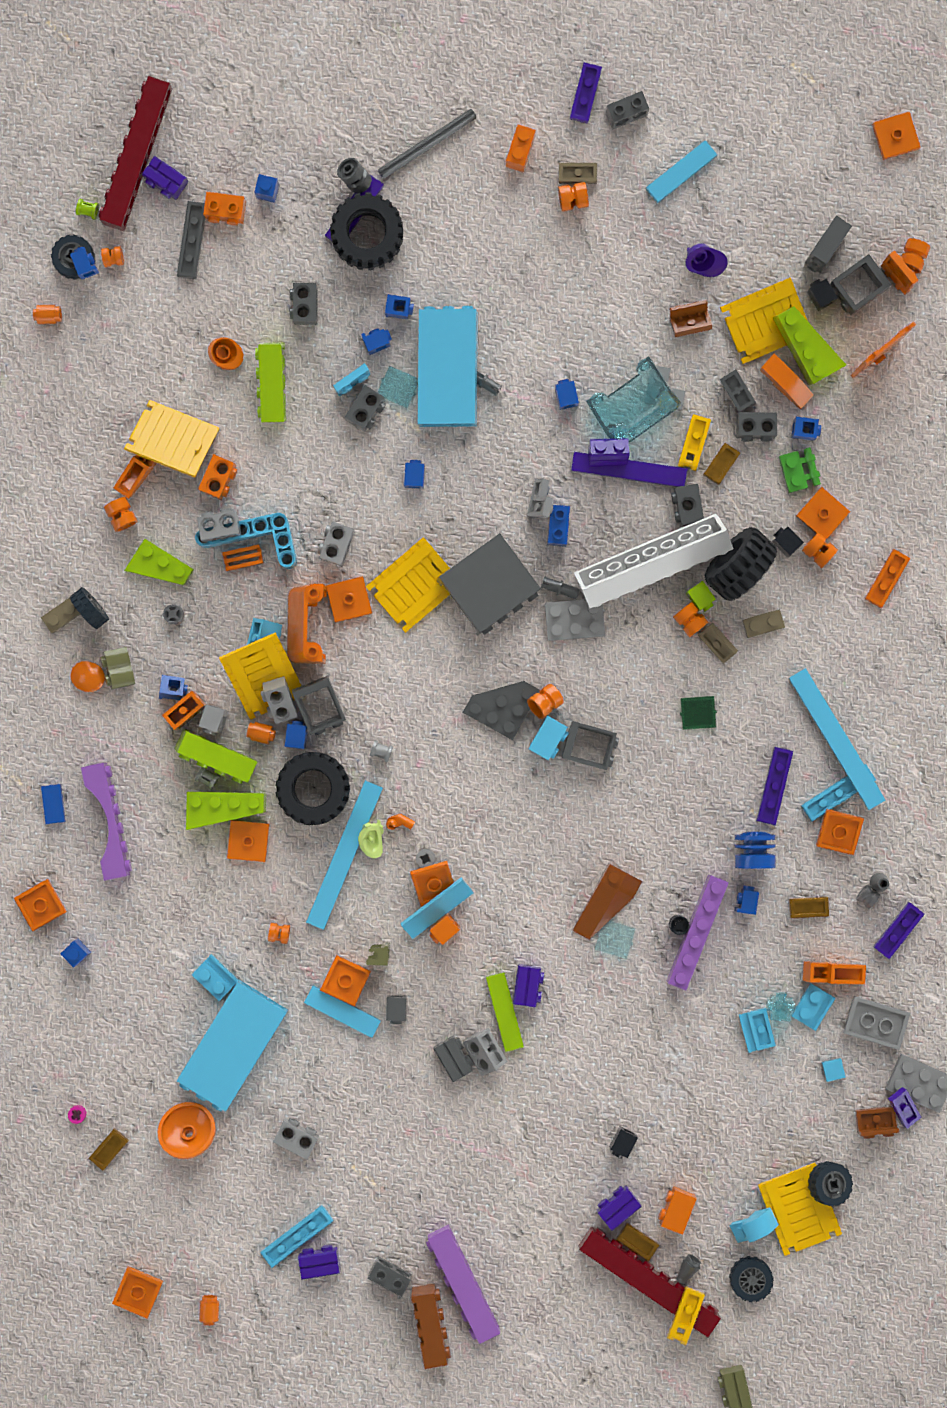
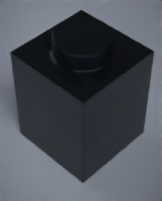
(821, 294)
(787, 541)
(623, 1142)

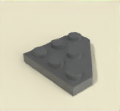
(502, 707)

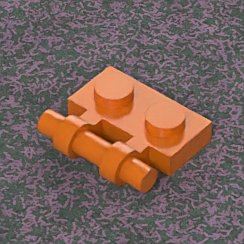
(899, 272)

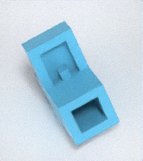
(755, 1227)

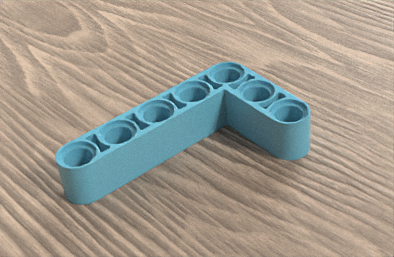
(252, 532)

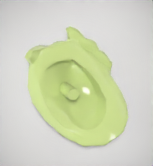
(371, 839)

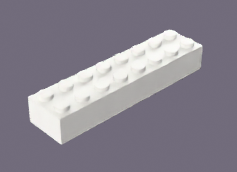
(653, 561)

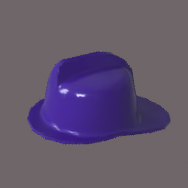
(705, 260)

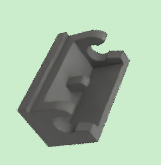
(738, 391)

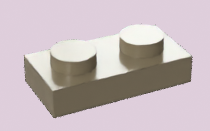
(577, 172)
(60, 616)
(763, 623)
(718, 643)

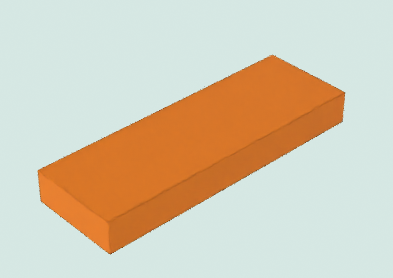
(887, 578)

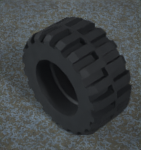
(372, 206)
(742, 566)
(286, 788)

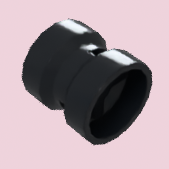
(681, 925)

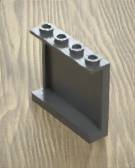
(489, 584)

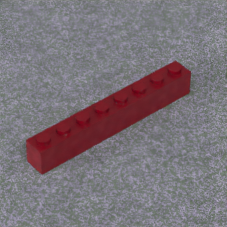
(136, 153)
(644, 1277)

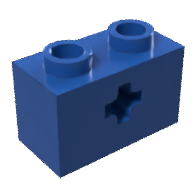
(558, 526)

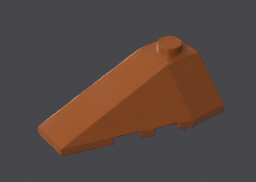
(610, 895)

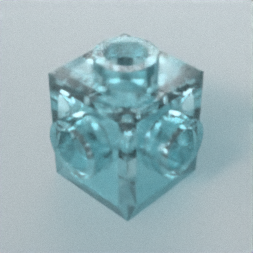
(785, 1011)

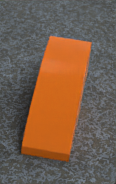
(786, 381)
(134, 475)
(834, 972)

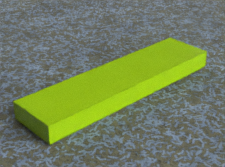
(504, 1011)

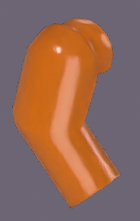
(398, 820)

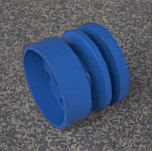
(755, 851)

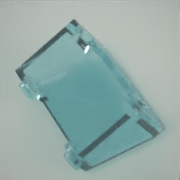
(635, 404)

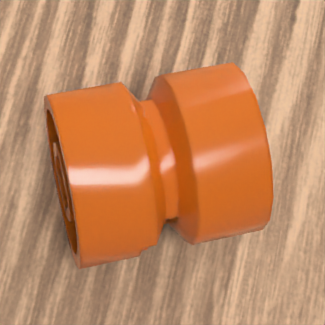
(573, 196)
(915, 252)
(120, 507)
(818, 543)
(690, 619)
(545, 701)

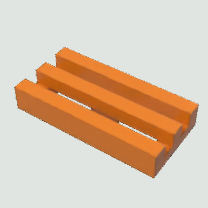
(255, 547)

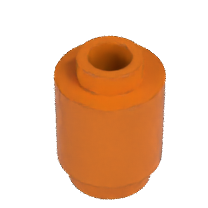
(47, 314)
(261, 732)
(209, 1310)

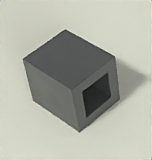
(396, 1009)

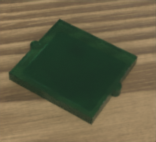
(698, 712)

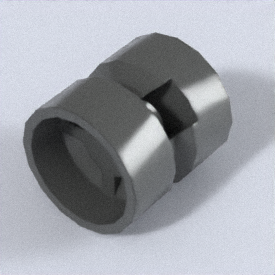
(354, 175)

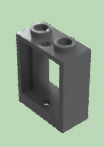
(828, 244)
(874, 273)
(309, 688)
(608, 759)

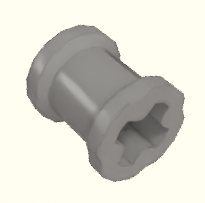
(381, 751)
(207, 778)

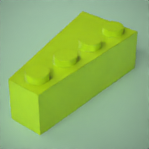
(807, 346)
(271, 382)
(215, 756)
(218, 807)

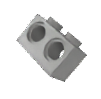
(219, 530)
(342, 545)
(278, 700)
(213, 719)
(484, 1052)
(294, 1143)

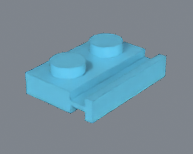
(355, 377)
(215, 977)
(813, 1006)
(757, 1030)

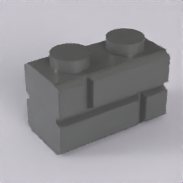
(453, 1058)

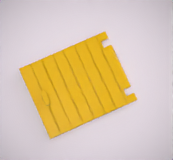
(753, 322)
(172, 438)
(410, 584)
(257, 664)
(799, 1216)

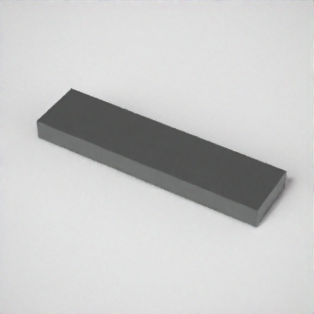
(191, 240)

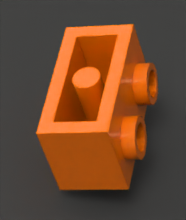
(224, 208)

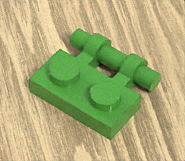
(794, 473)

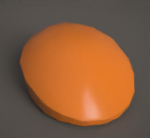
(225, 353)
(87, 676)

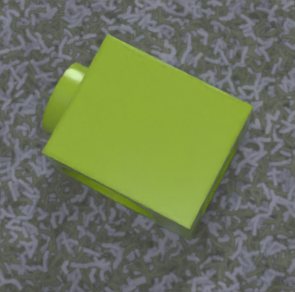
(701, 596)

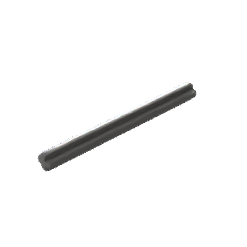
(427, 143)

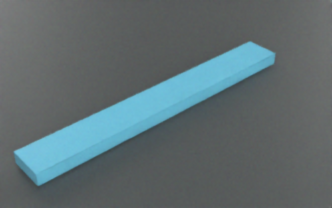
(837, 739)
(344, 855)

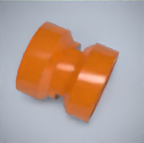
(112, 256)
(274, 932)

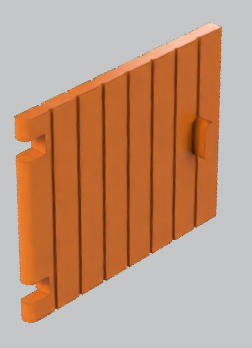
(878, 355)

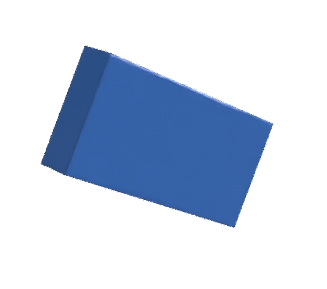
(53, 804)

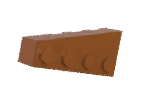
(430, 1325)

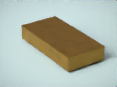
(721, 463)
(809, 907)
(108, 1149)
(637, 1241)

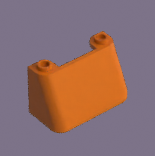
(297, 646)

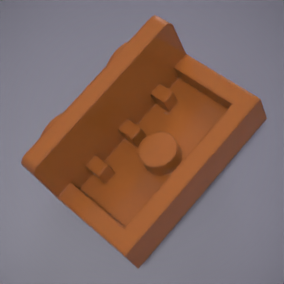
(690, 318)
(876, 1122)

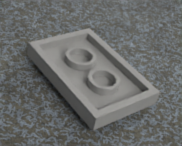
(573, 620)
(876, 1022)
(924, 1083)

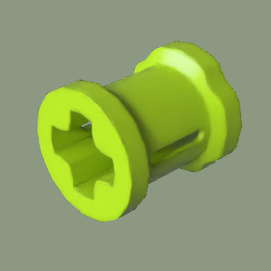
(87, 209)

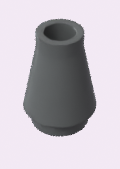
(875, 882)
(688, 1268)

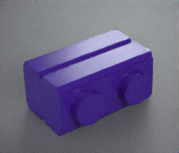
(165, 178)
(608, 451)
(527, 985)
(618, 1207)
(319, 1262)

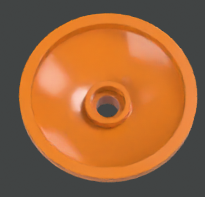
(185, 1119)

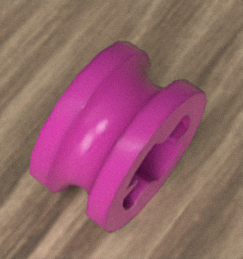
(83, 1114)

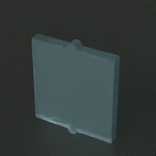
(398, 386)
(615, 939)

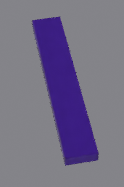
(632, 471)

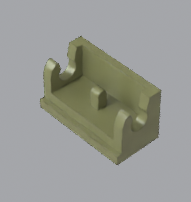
(380, 955)

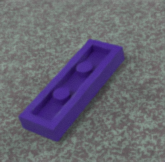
(585, 92)
(898, 930)

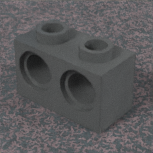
(627, 110)
(309, 303)
(360, 406)
(756, 420)
(389, 1276)

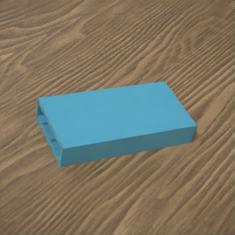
(447, 367)
(232, 1046)

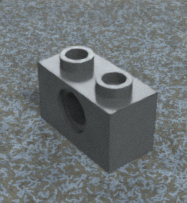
(691, 494)

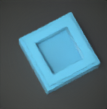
(833, 1069)

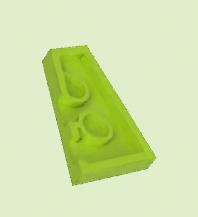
(158, 564)

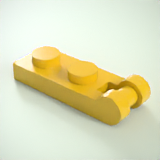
(694, 441)
(686, 1315)

